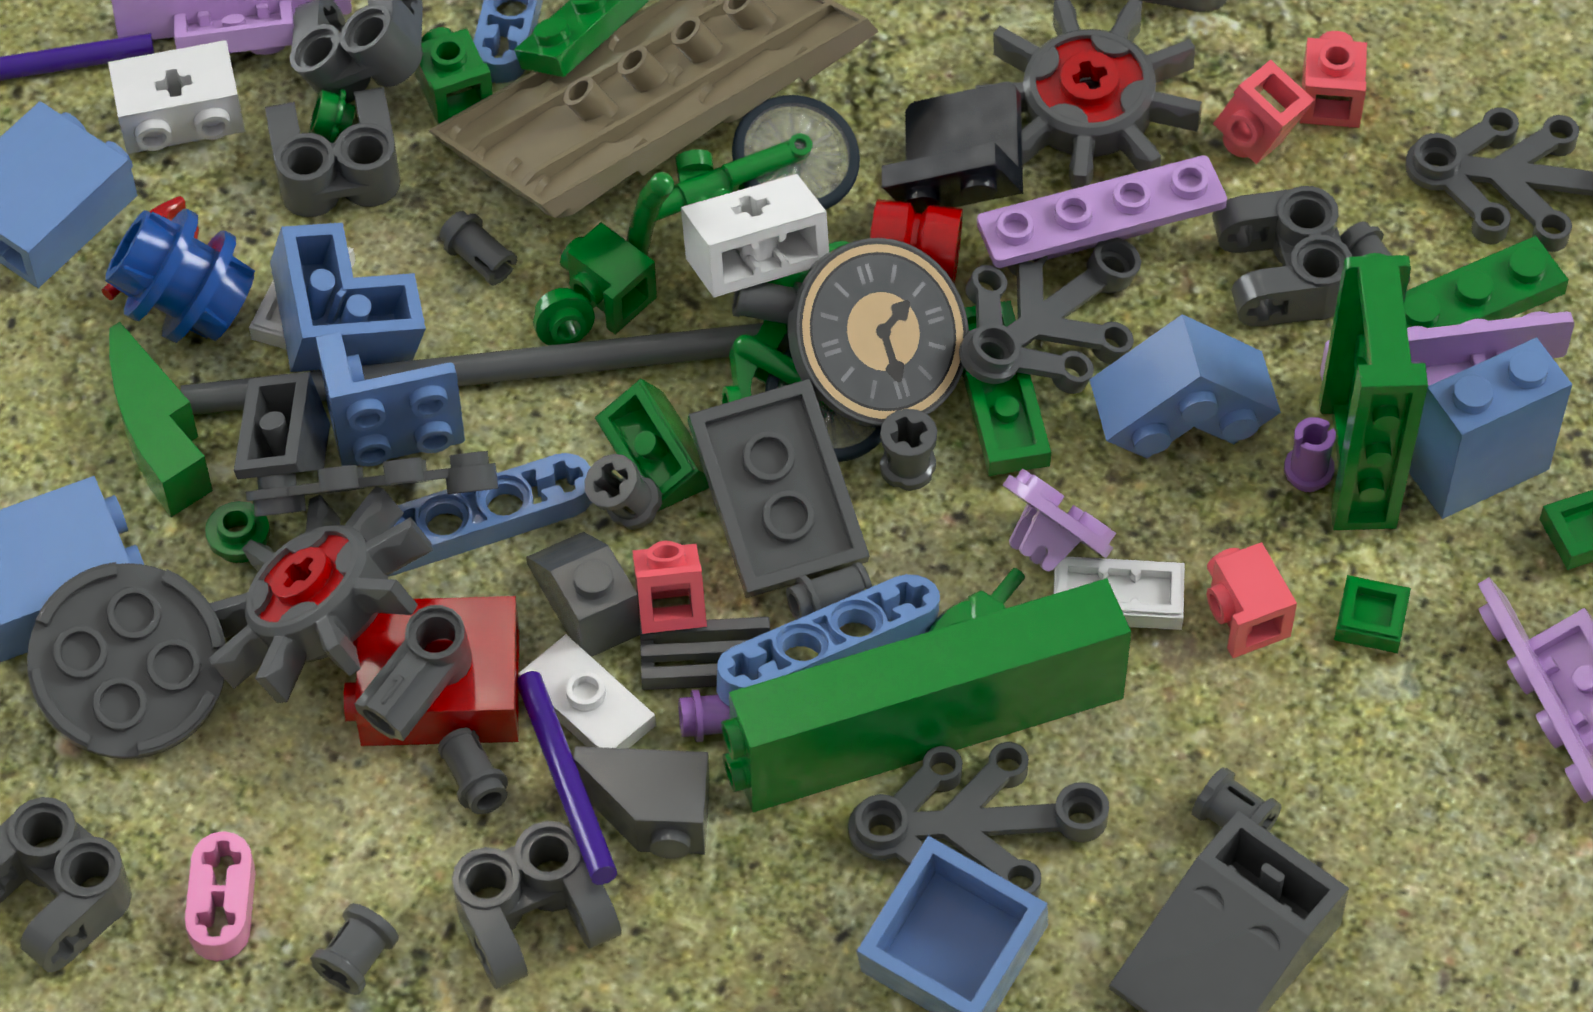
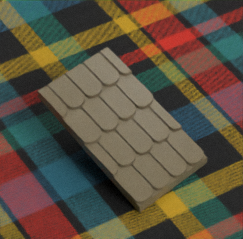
(646, 94)

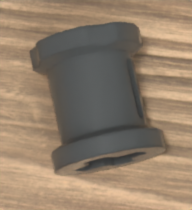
(908, 446)
(613, 493)
(1225, 797)
(354, 949)

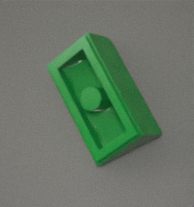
(654, 438)

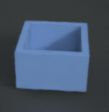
(952, 933)

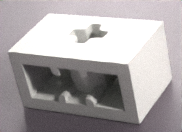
(176, 97)
(754, 235)

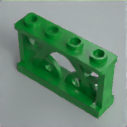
(1372, 392)

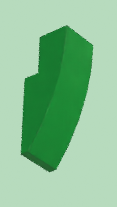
(157, 425)

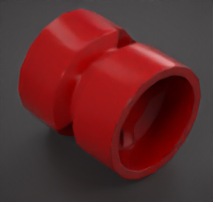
(933, 232)

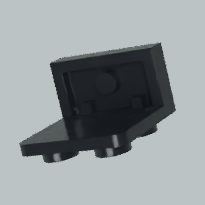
(960, 149)

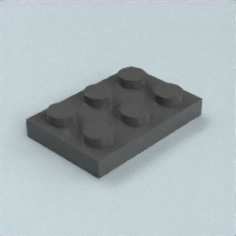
(777, 488)

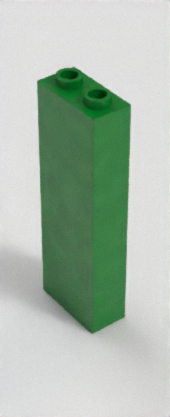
(926, 693)

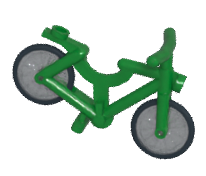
(770, 143)

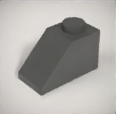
(281, 427)
(588, 592)
(650, 796)

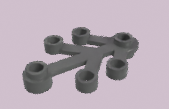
(1509, 173)
(1108, 271)
(282, 495)
(965, 819)

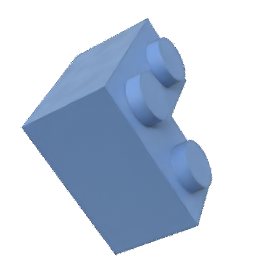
(320, 297)
(1180, 382)

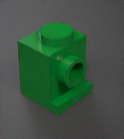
(448, 65)
(610, 275)

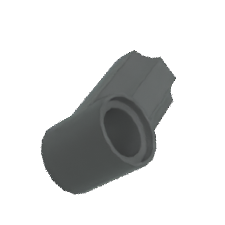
(414, 676)

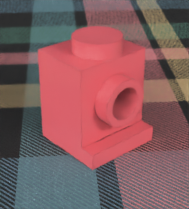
(1335, 67)
(1251, 123)
(669, 572)
(1250, 598)

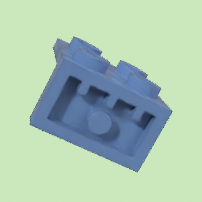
(390, 412)

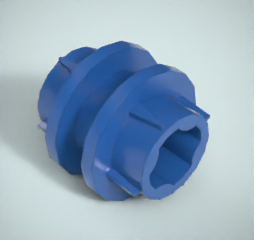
(184, 278)

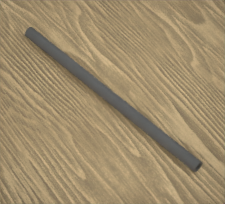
(520, 363)

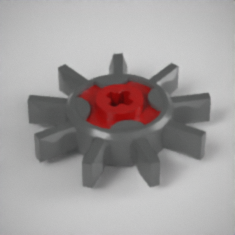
(1096, 90)
(317, 594)

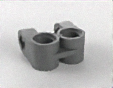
(374, 43)
(319, 173)
(1303, 236)
(524, 889)
(77, 912)

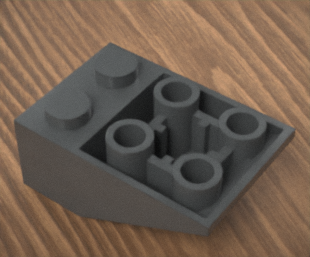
(1234, 927)

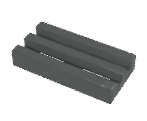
(696, 644)

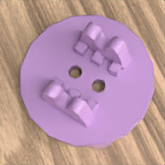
(1048, 532)

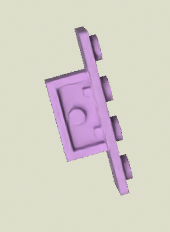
(245, 24)
(1101, 212)
(1461, 346)
(1561, 673)

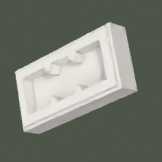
(1146, 590)
(590, 698)

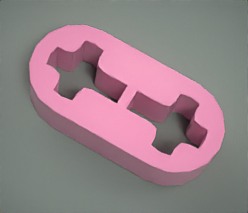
(206, 895)

